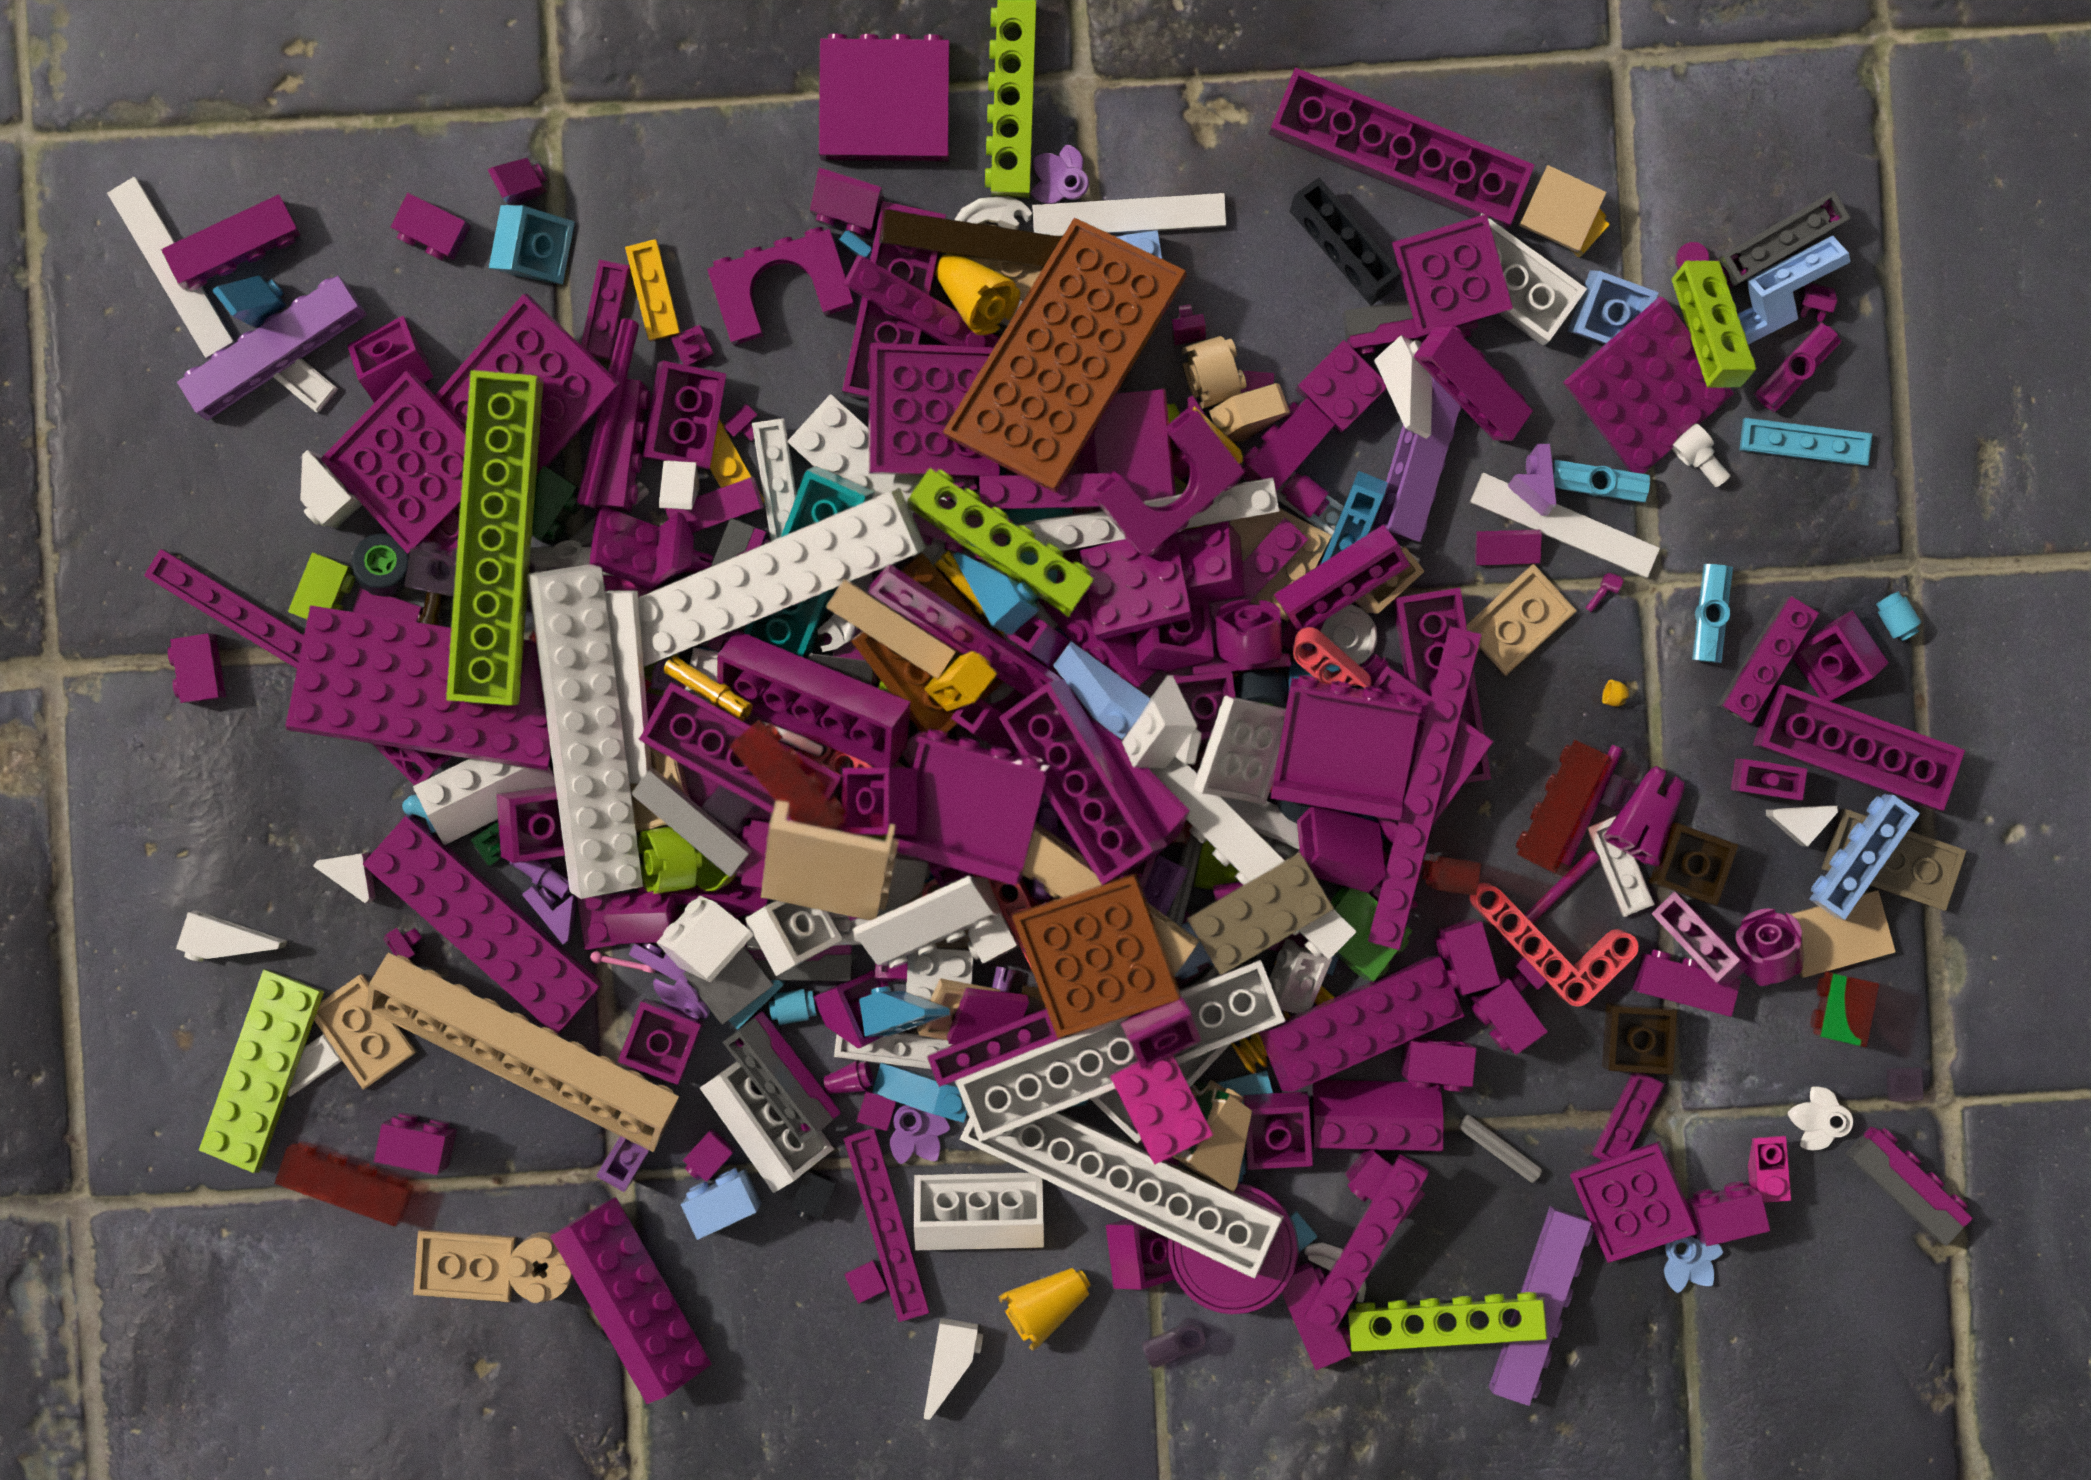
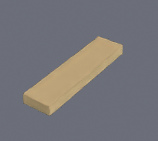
(890, 628)

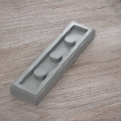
(691, 822)

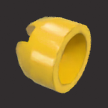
(1615, 693)

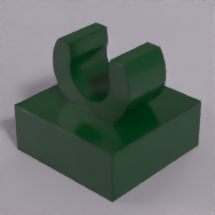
(489, 844)

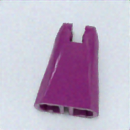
(1647, 818)

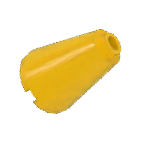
(977, 292)
(1045, 1304)

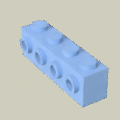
(1863, 856)

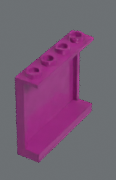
(884, 98)
(1346, 747)
(974, 806)

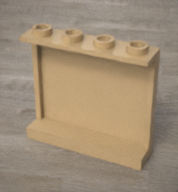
(827, 867)

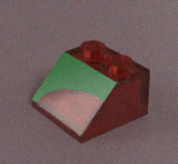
(1844, 1008)

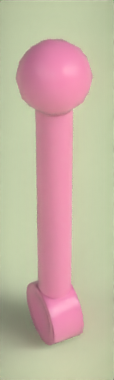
(597, 957)

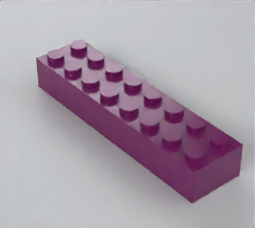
(1400, 148)
(483, 924)

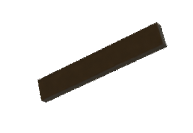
(966, 238)

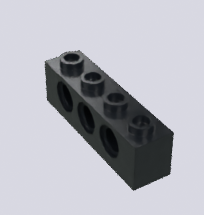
(1345, 241)

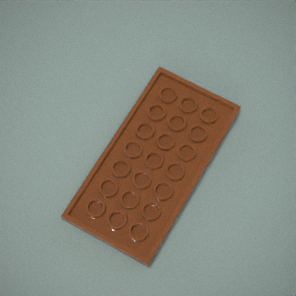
(1065, 354)

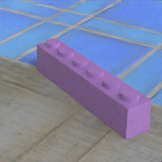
(271, 347)
(1417, 471)
(1550, 1276)

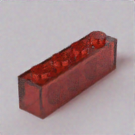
(785, 779)
(1564, 806)
(345, 1184)

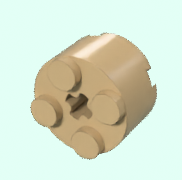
(1213, 371)
(525, 1276)

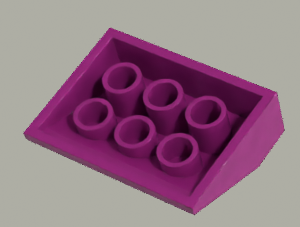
(1133, 445)

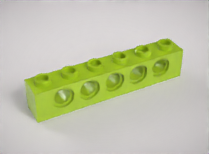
(1020, 15)
(1007, 559)
(1367, 1338)

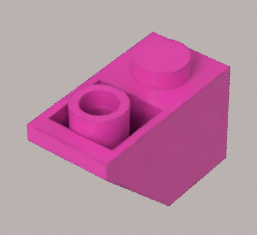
(1769, 1168)

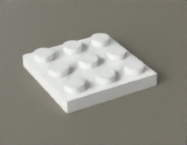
(1242, 751)

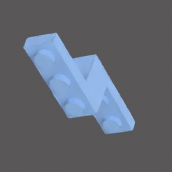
(1773, 288)

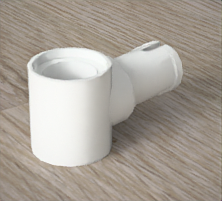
(1695, 449)

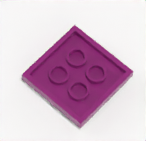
(1452, 274)
(1134, 589)
(1634, 1202)

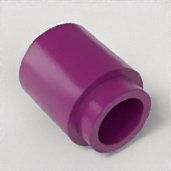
(1306, 495)

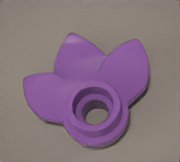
(1056, 172)
(682, 998)
(918, 1138)

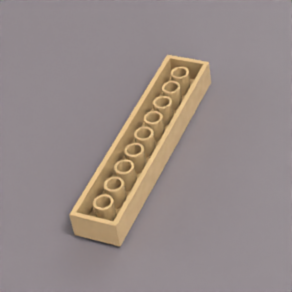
(520, 1051)

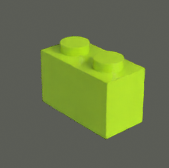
(322, 585)

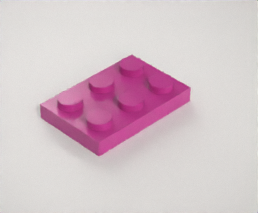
(1161, 1107)

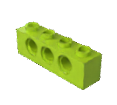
(1713, 324)

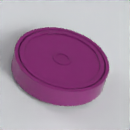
(1228, 1289)

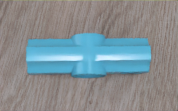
(1619, 484)
(1716, 592)

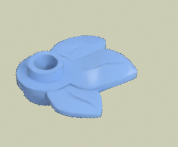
(1690, 1265)

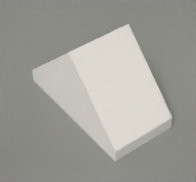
(679, 485)
(1802, 823)
(350, 874)

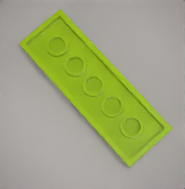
(261, 1071)

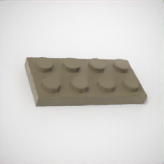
(1916, 869)
(1260, 913)

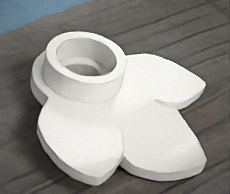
(1815, 1119)

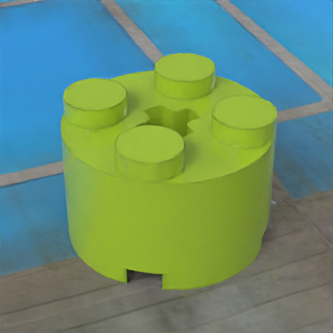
(668, 861)

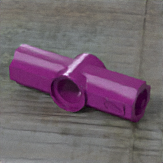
(1811, 354)

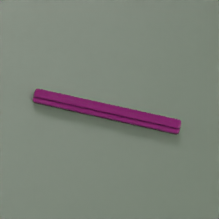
(608, 415)

